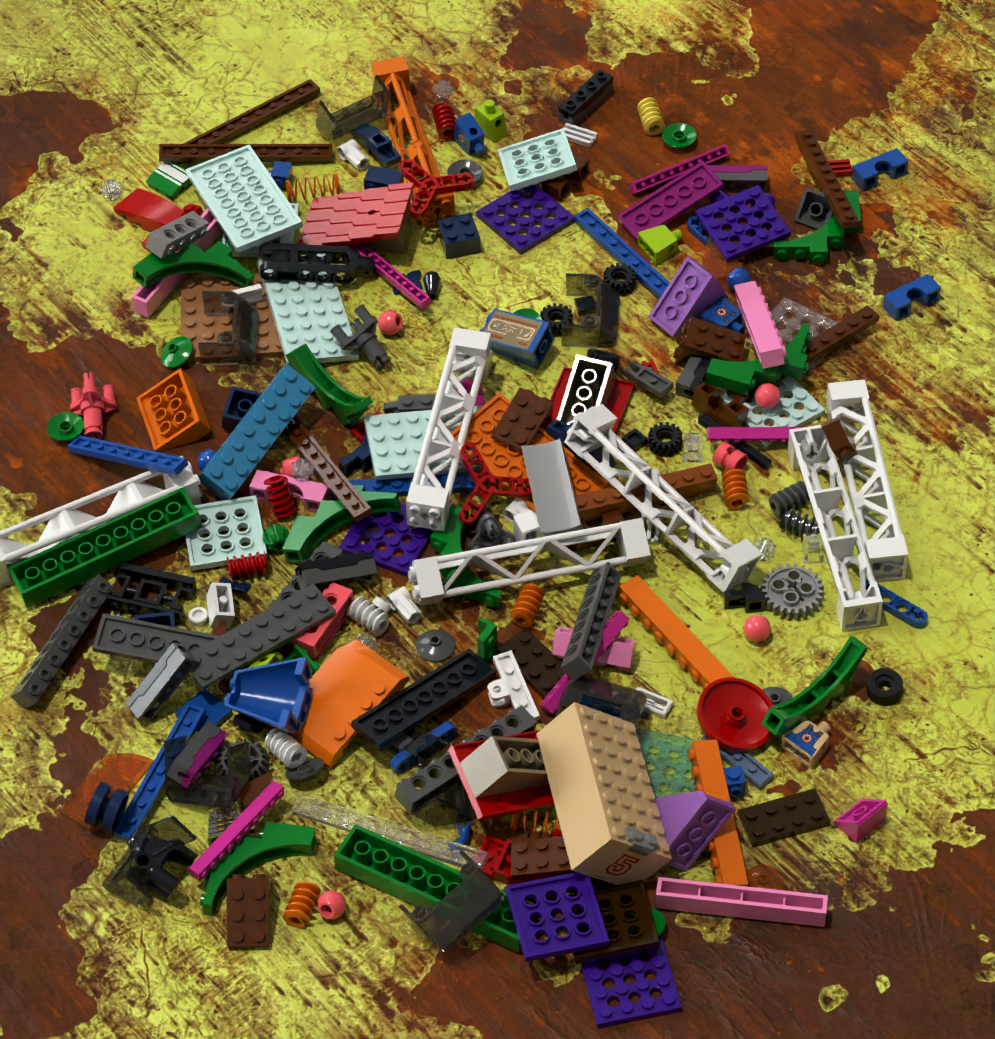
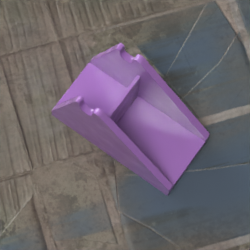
(686, 296)
(691, 824)

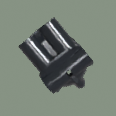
(150, 855)

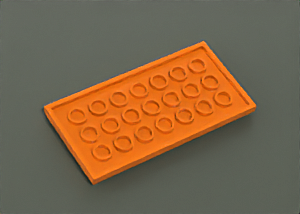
(510, 463)

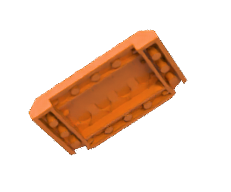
(343, 690)

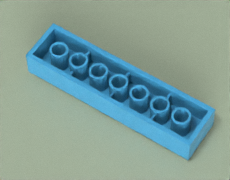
(256, 433)

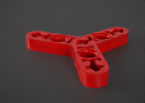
(434, 183)
(480, 489)

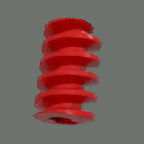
(445, 120)
(280, 496)
(247, 565)

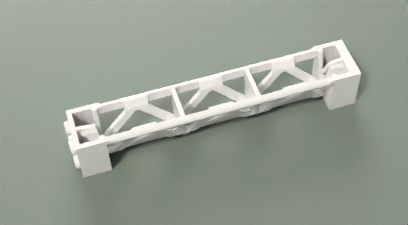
(594, 430)
(811, 453)
(427, 504)
(889, 553)

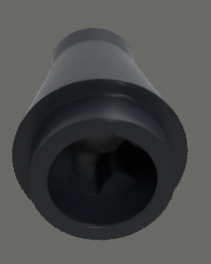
(431, 283)

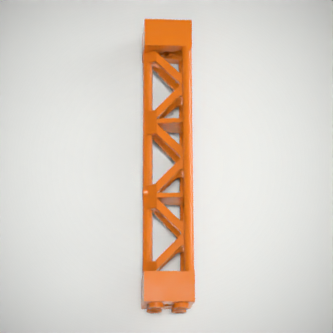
(395, 76)

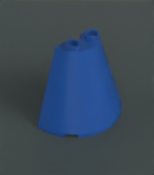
(273, 693)

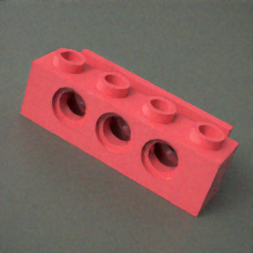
(320, 636)

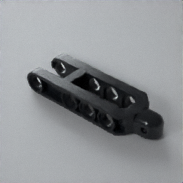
(289, 270)

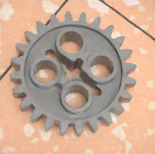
(792, 590)

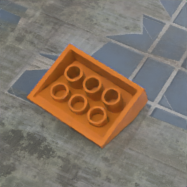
(173, 412)

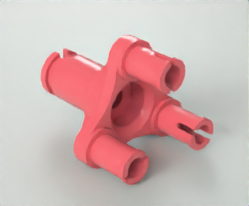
(92, 405)

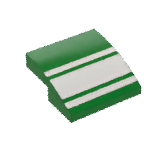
(169, 179)

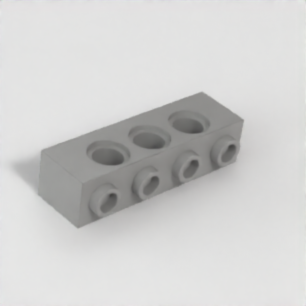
(177, 234)

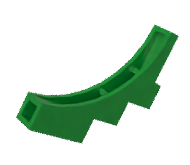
(816, 244)
(193, 259)
(742, 376)
(330, 393)
(310, 530)
(450, 542)
(815, 698)
(275, 842)

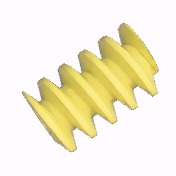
(651, 116)

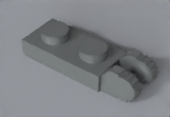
(648, 379)

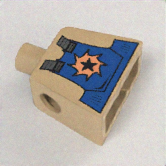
(807, 742)

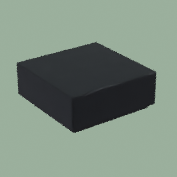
(585, 305)
(635, 439)

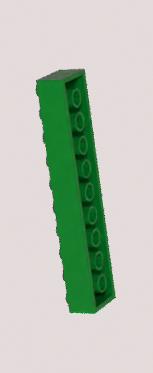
(104, 547)
(415, 879)

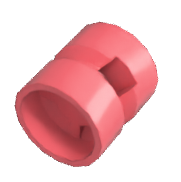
(729, 457)

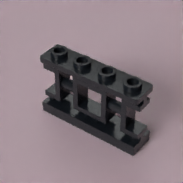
(155, 581)

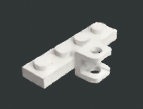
(510, 686)

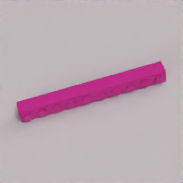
(678, 169)
(394, 277)
(748, 434)
(611, 631)
(235, 832)

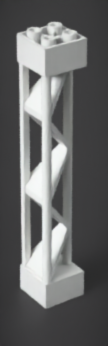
(68, 522)
(428, 584)

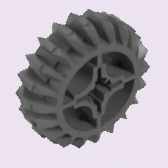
(258, 758)

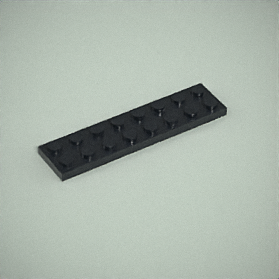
(423, 699)

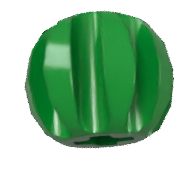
(275, 537)

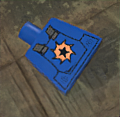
(469, 135)
(725, 315)

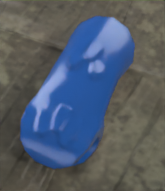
(464, 833)

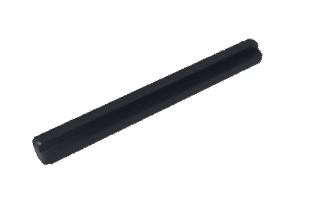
(752, 453)

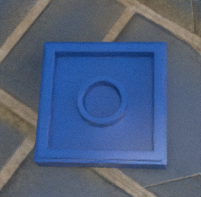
(215, 709)

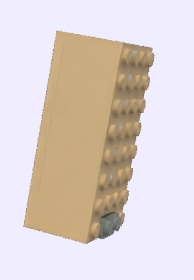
(603, 796)

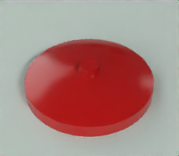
(733, 714)

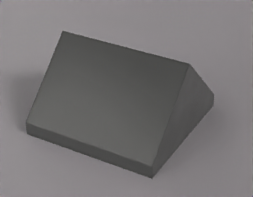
(813, 209)

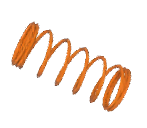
(289, 188)
(515, 819)

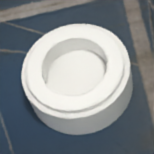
(381, 604)
(198, 616)

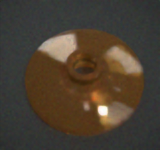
(773, 877)

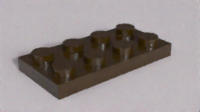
(536, 662)
(783, 817)

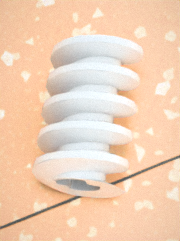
(368, 616)
(285, 748)

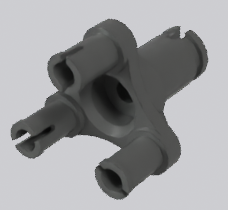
(364, 338)
(488, 532)

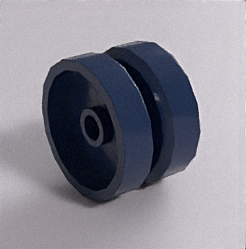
(106, 807)

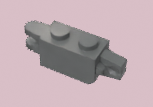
(410, 403)

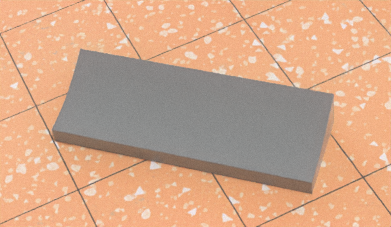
(552, 488)

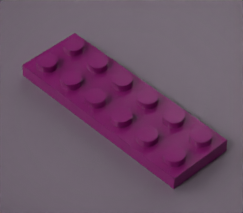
(671, 200)

